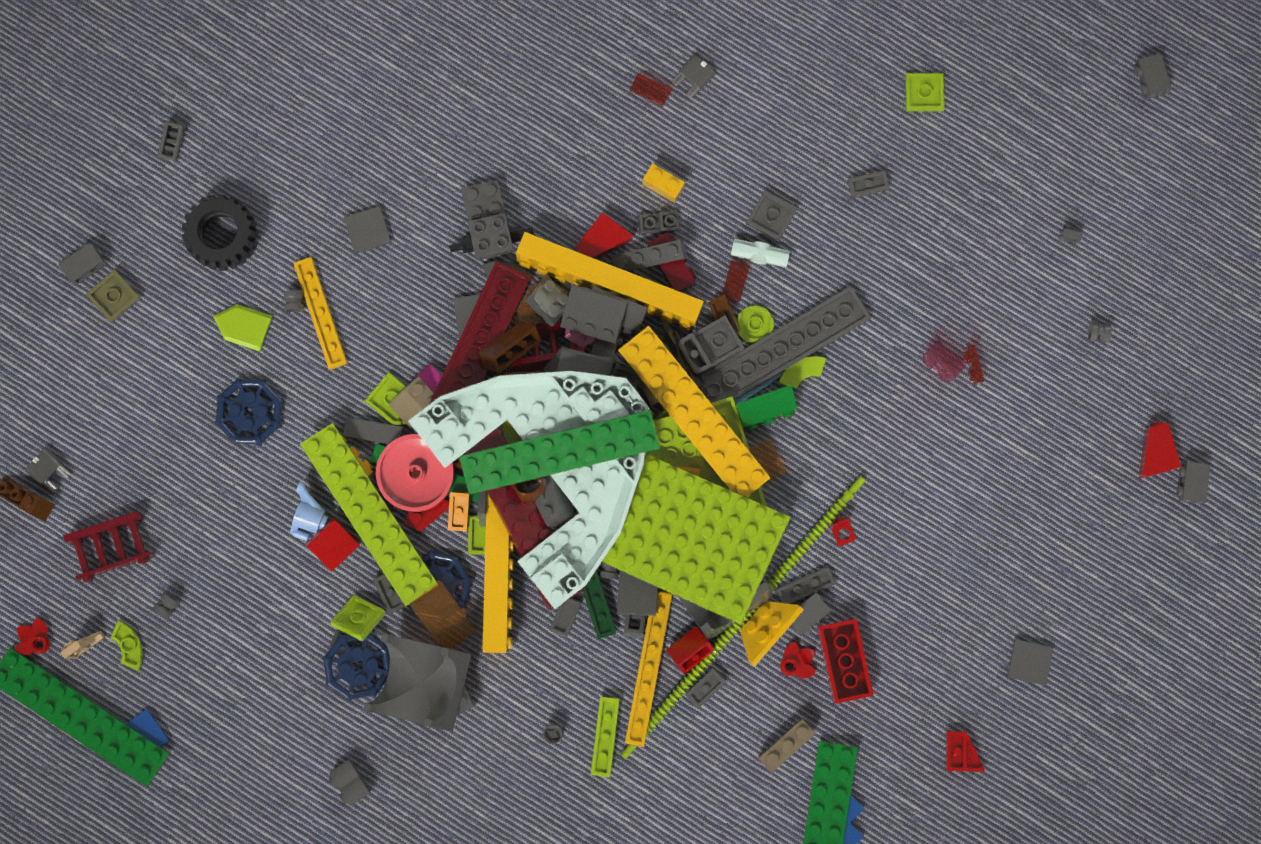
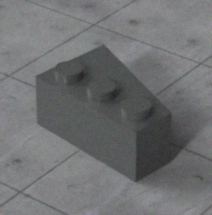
(554, 505)

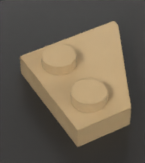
(75, 648)

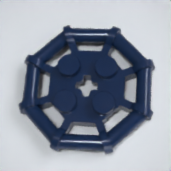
(237, 411)
(446, 576)
(359, 676)

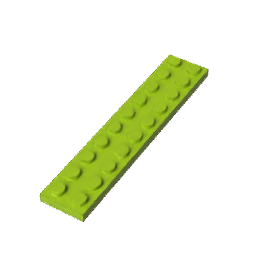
(368, 514)

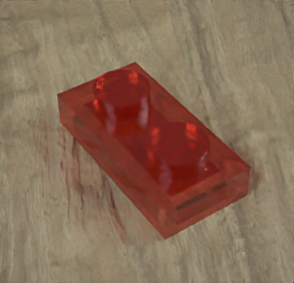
(650, 90)
(735, 281)
(975, 373)

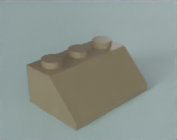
(412, 401)

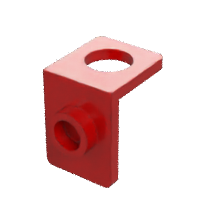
(839, 524)

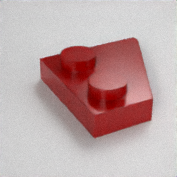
(423, 519)
(961, 753)

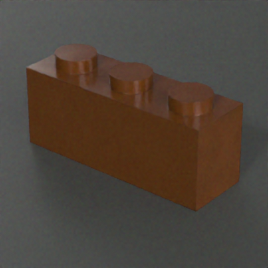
(510, 347)

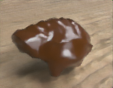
(530, 489)

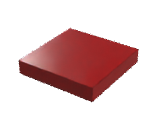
(332, 544)

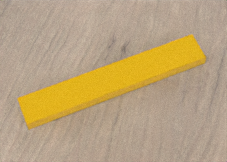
(320, 313)

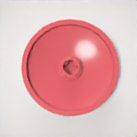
(412, 475)

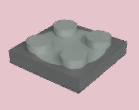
(547, 300)

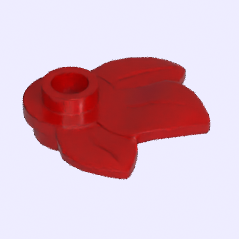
(31, 636)
(800, 661)

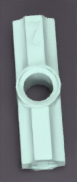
(760, 253)

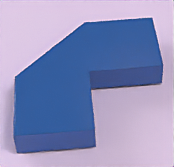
(852, 836)

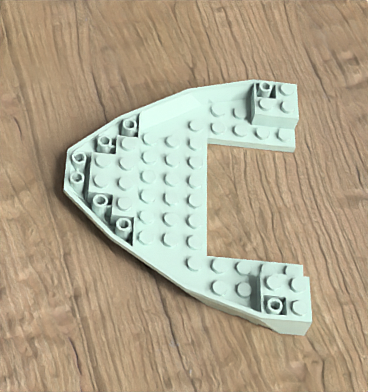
(537, 407)

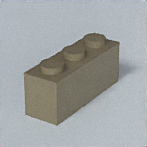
(786, 745)

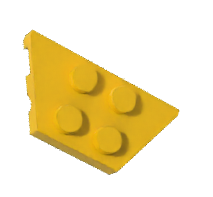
(767, 627)

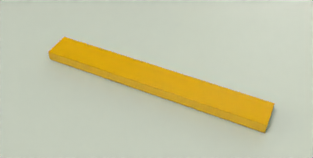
(648, 672)

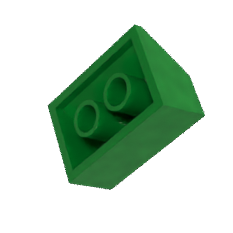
(767, 408)

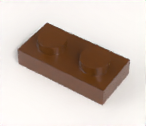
(722, 307)

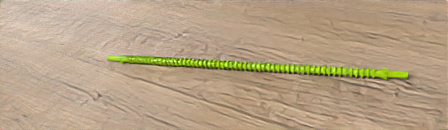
(847, 496)

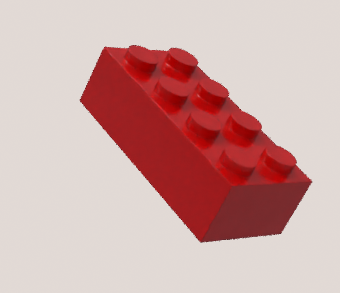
(845, 661)

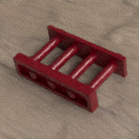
(536, 361)
(95, 533)

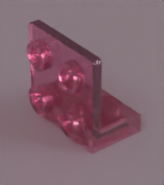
(943, 362)

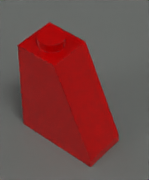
(603, 238)
(1158, 451)

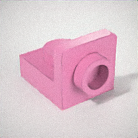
(578, 338)

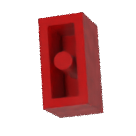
(690, 650)

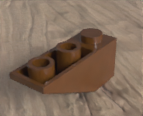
(25, 499)

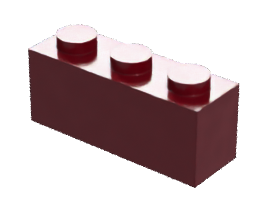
(675, 272)

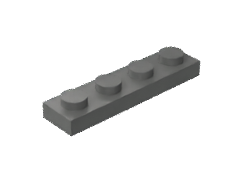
(650, 256)

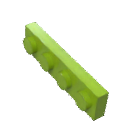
(605, 737)

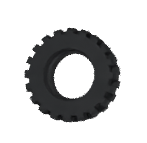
(203, 215)

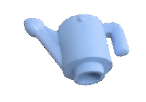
(308, 515)

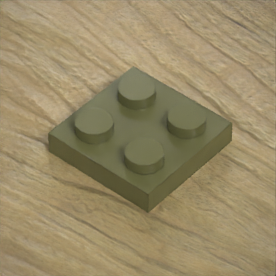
(113, 296)

